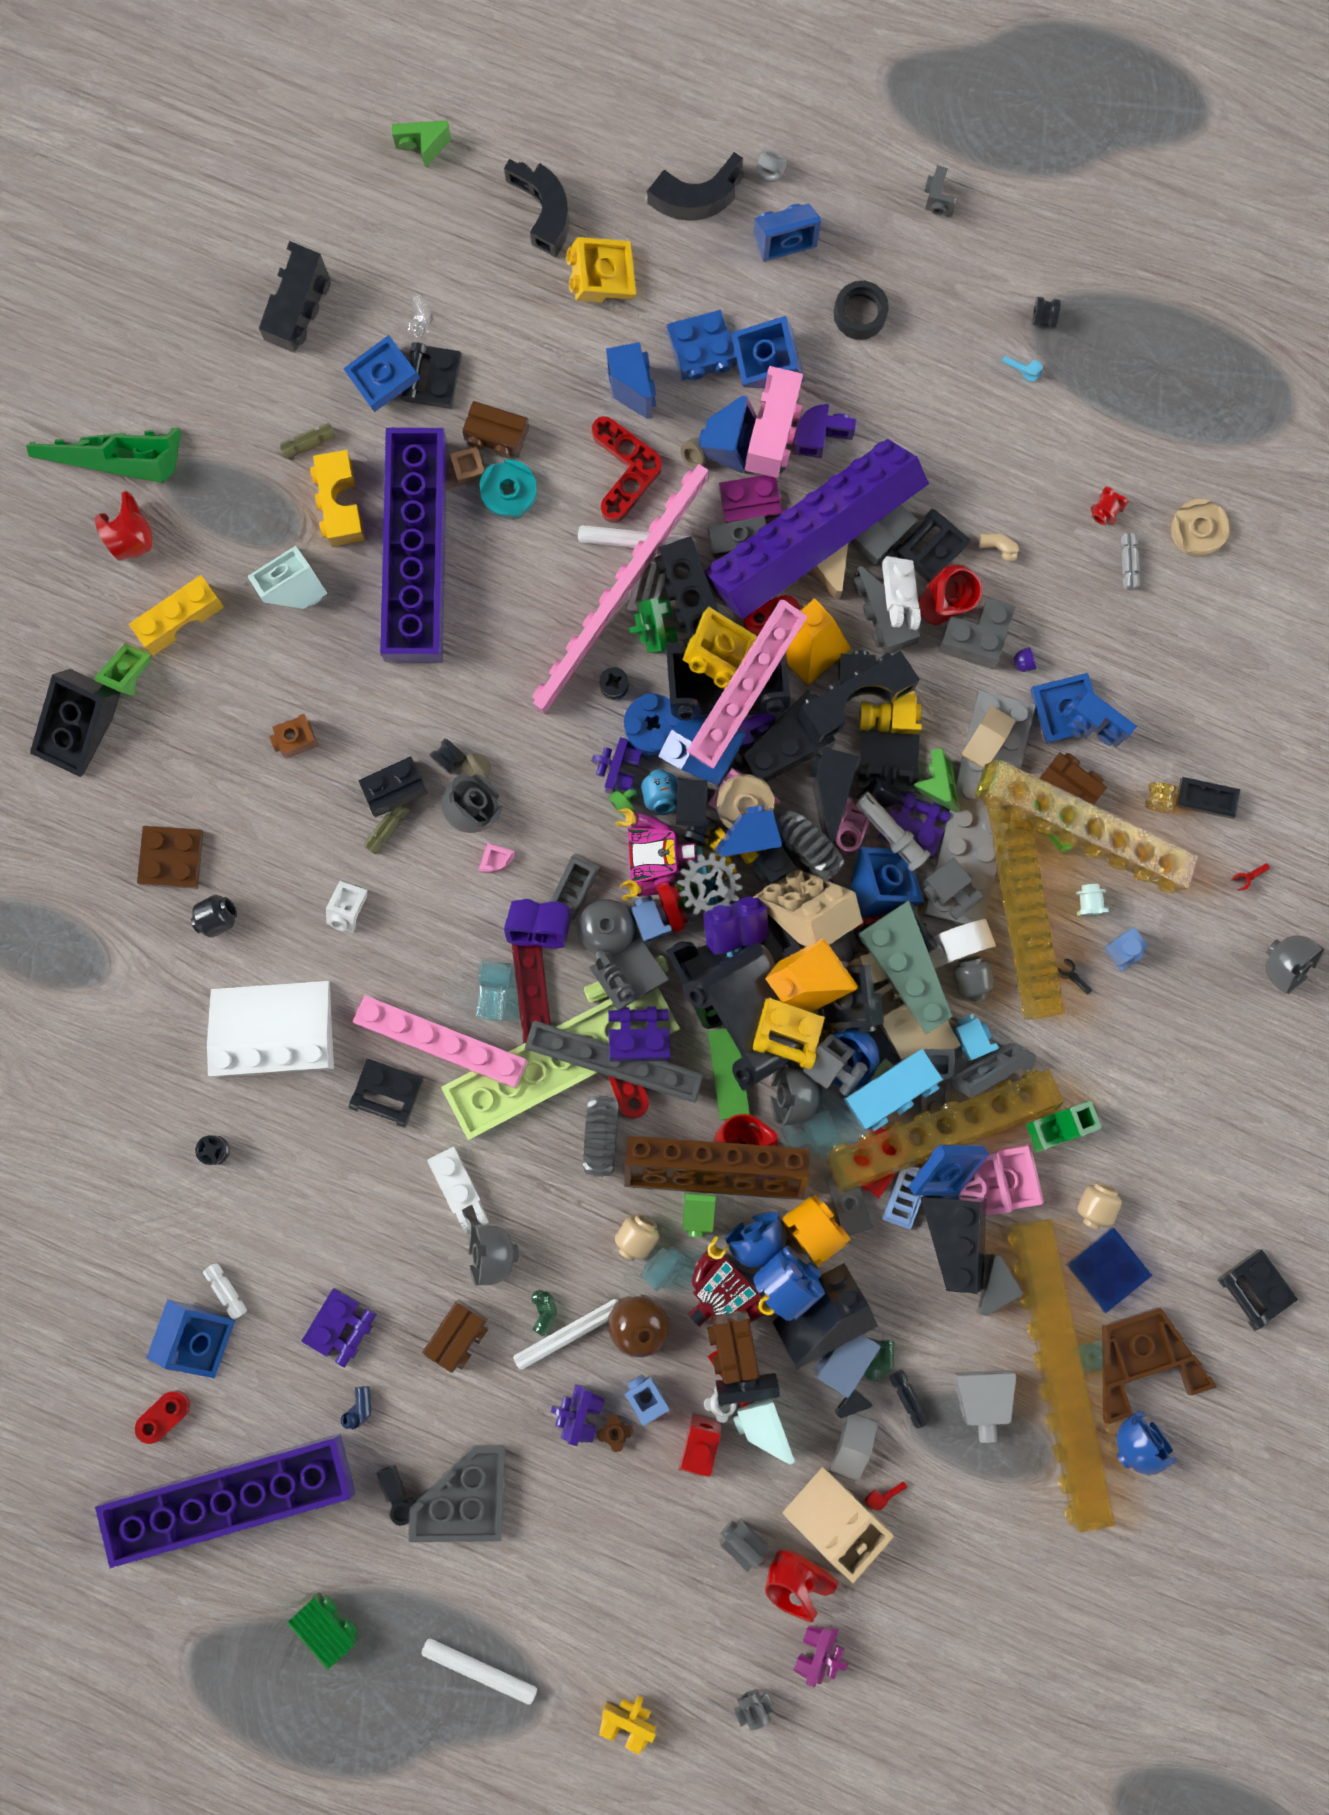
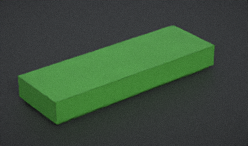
(729, 1094)

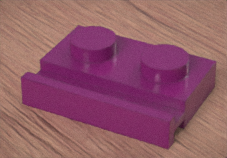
(750, 498)

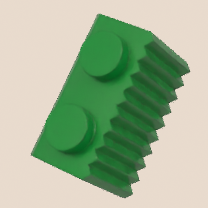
(324, 1630)

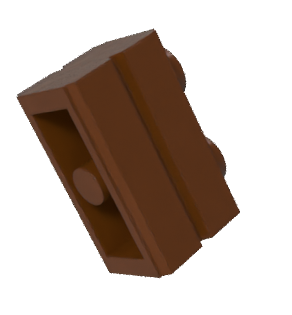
(495, 430)
(1069, 776)
(455, 1337)
(734, 1346)

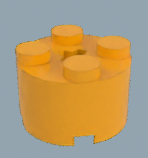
(814, 1230)

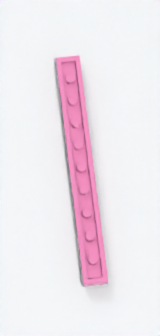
(613, 598)

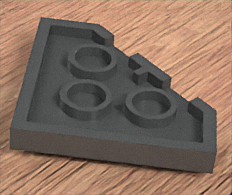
(464, 1501)

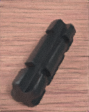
(909, 1399)

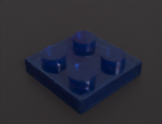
(1108, 1270)

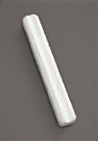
(617, 537)
(564, 1336)
(479, 1671)

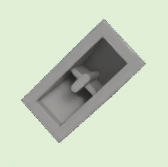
(854, 1447)

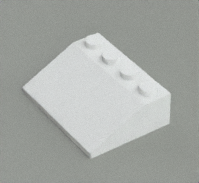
(270, 1029)

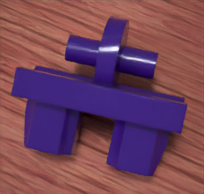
(624, 754)
(573, 1413)

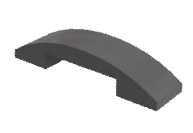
(944, 1063)

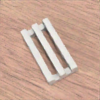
(631, 605)

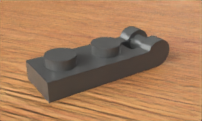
(993, 1069)

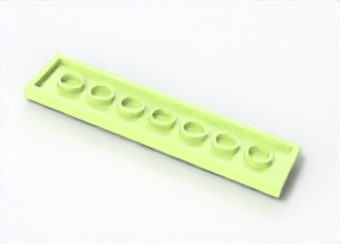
(485, 1103)

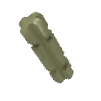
(307, 440)
(385, 829)

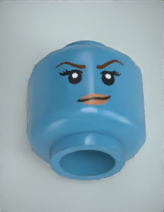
(660, 792)

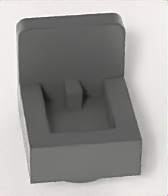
(937, 203)

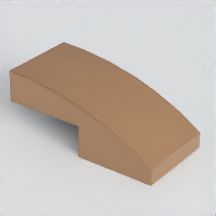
(463, 467)

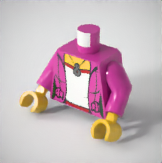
(653, 853)

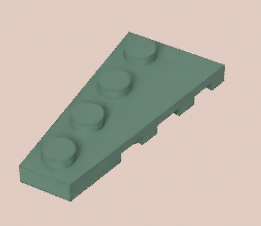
(904, 959)

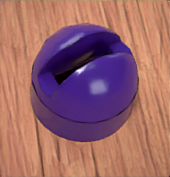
(1024, 660)

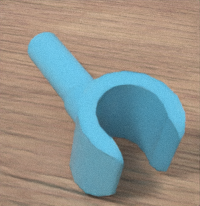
(1029, 372)

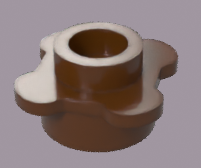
(616, 1442)

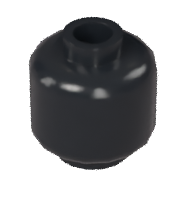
(213, 915)

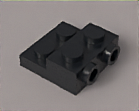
(856, 1009)

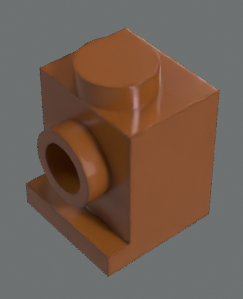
(303, 740)

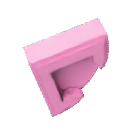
(495, 858)

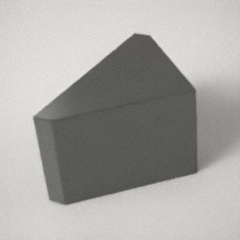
(998, 1287)

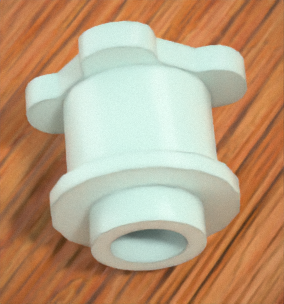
(1091, 900)

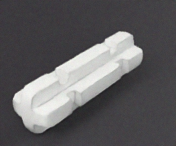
(224, 1291)

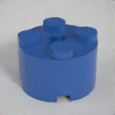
(646, 710)
(789, 1284)

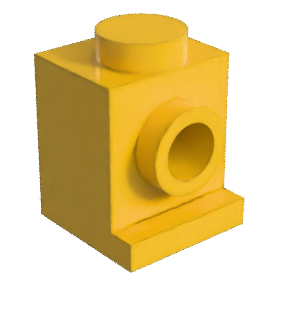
(905, 714)

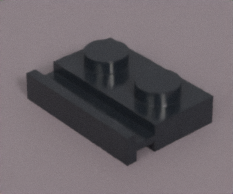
(393, 786)

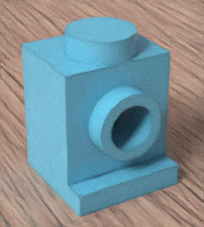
(973, 1037)

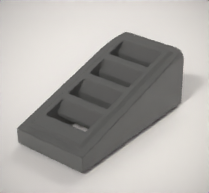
(565, 881)

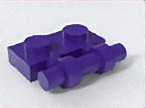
(924, 832)
(639, 1044)
(330, 1323)

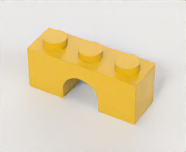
(333, 474)
(159, 624)

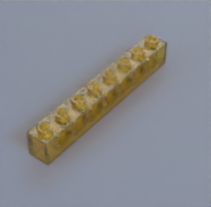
(1175, 862)
(1026, 916)
(849, 1175)

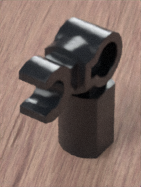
(394, 1492)

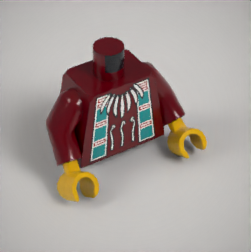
(723, 1288)

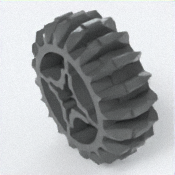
(808, 846)
(600, 1136)

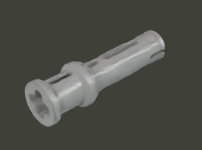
(901, 841)

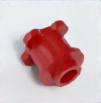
(1108, 506)

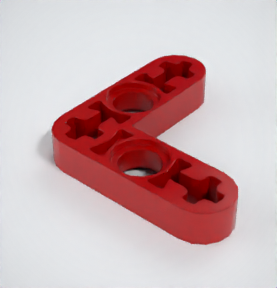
(634, 472)

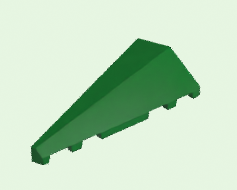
(135, 456)

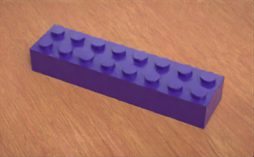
(816, 527)
(414, 545)
(225, 1500)

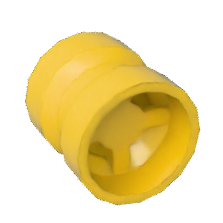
(874, 716)

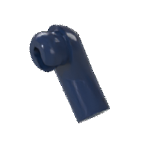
(360, 1411)

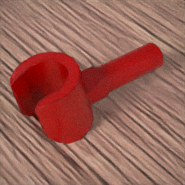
(1251, 875)
(867, 921)
(878, 1502)

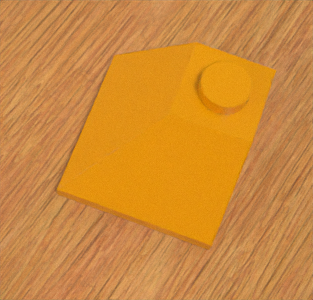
(816, 644)
(811, 977)

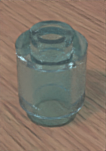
(662, 1268)

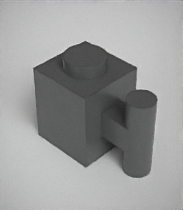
(948, 884)
(832, 1064)
(743, 1544)

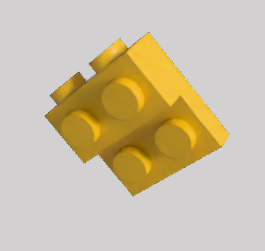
(601, 269)
(718, 647)

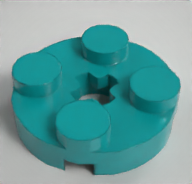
(502, 474)

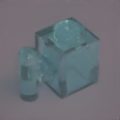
(818, 1132)

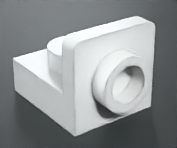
(345, 906)

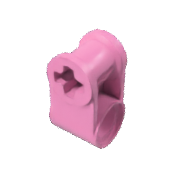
(853, 824)

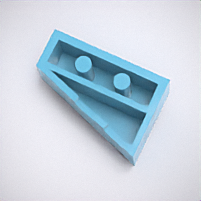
(893, 1090)

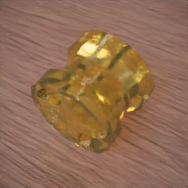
(1161, 797)

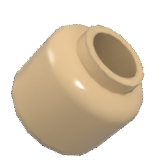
(1099, 1205)
(637, 1237)

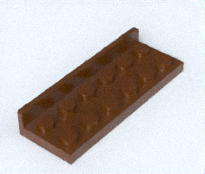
(716, 1167)

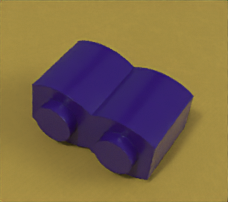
(537, 923)
(736, 925)

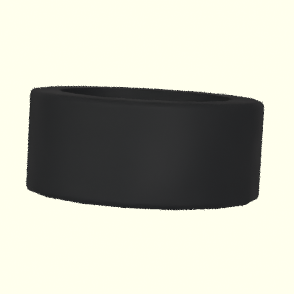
(868, 290)

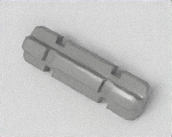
(1130, 561)

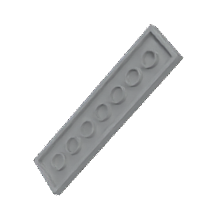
(969, 831)

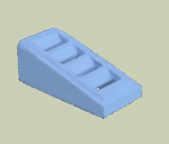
(899, 1181)

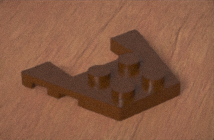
(1140, 1348)

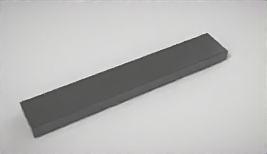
(595, 1056)

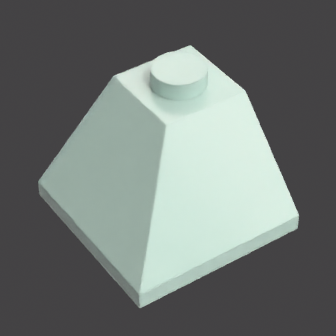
(288, 581)
(763, 1428)

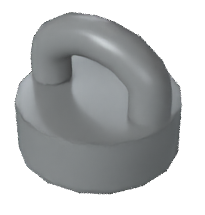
(771, 161)

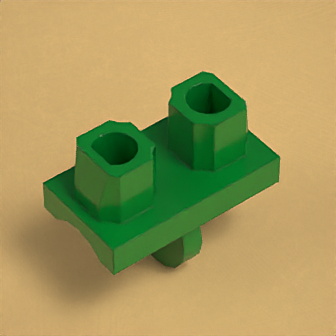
(650, 624)

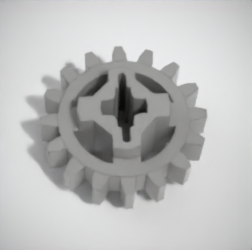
(697, 879)

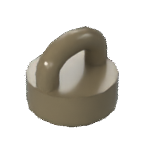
(692, 453)
(476, 764)

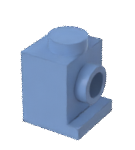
(650, 919)
(1126, 949)
(646, 1410)

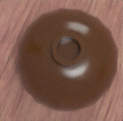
(638, 1326)

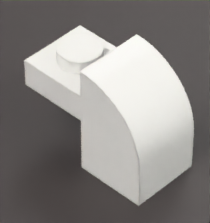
(961, 943)

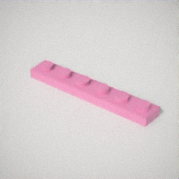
(746, 684)
(440, 1042)

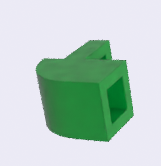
(1063, 1125)

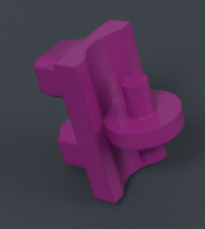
(815, 1668)

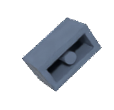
(847, 1364)

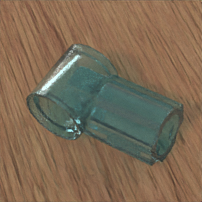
(493, 983)

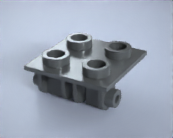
(628, 973)

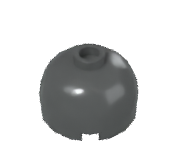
(470, 803)
(606, 927)
(1291, 961)
(796, 1096)
(492, 1254)

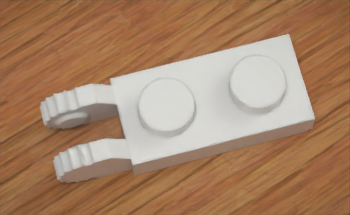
(901, 592)
(457, 1186)

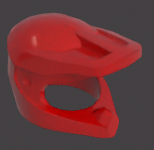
(128, 533)
(950, 593)
(738, 1131)
(797, 1574)

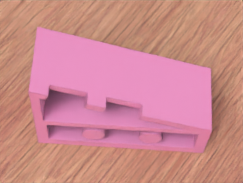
(774, 423)

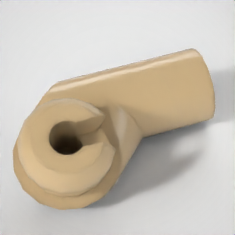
(1001, 542)

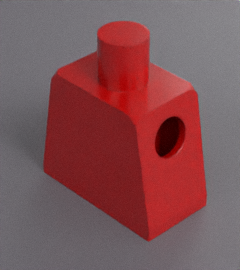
(700, 1445)

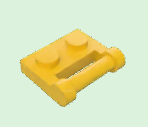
(792, 1024)

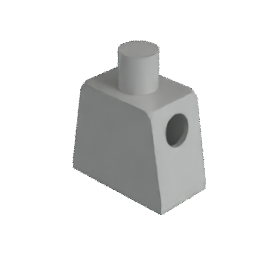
(986, 1400)

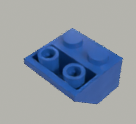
(631, 378)

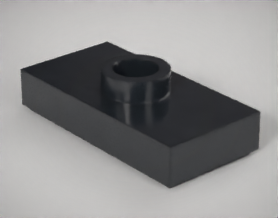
(1207, 797)
(749, 1390)

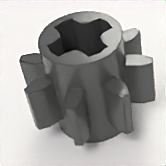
(754, 1709)

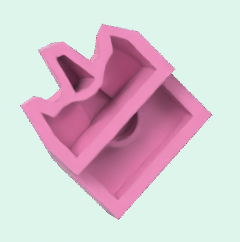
(1007, 1180)

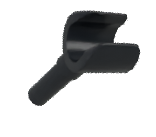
(1074, 977)

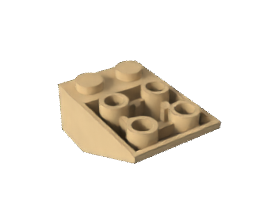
(811, 907)
(905, 1032)
(838, 1524)

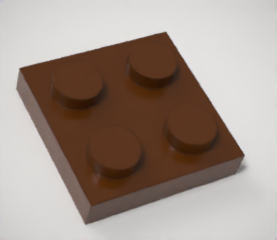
(170, 857)

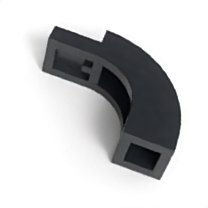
(696, 201)
(553, 223)

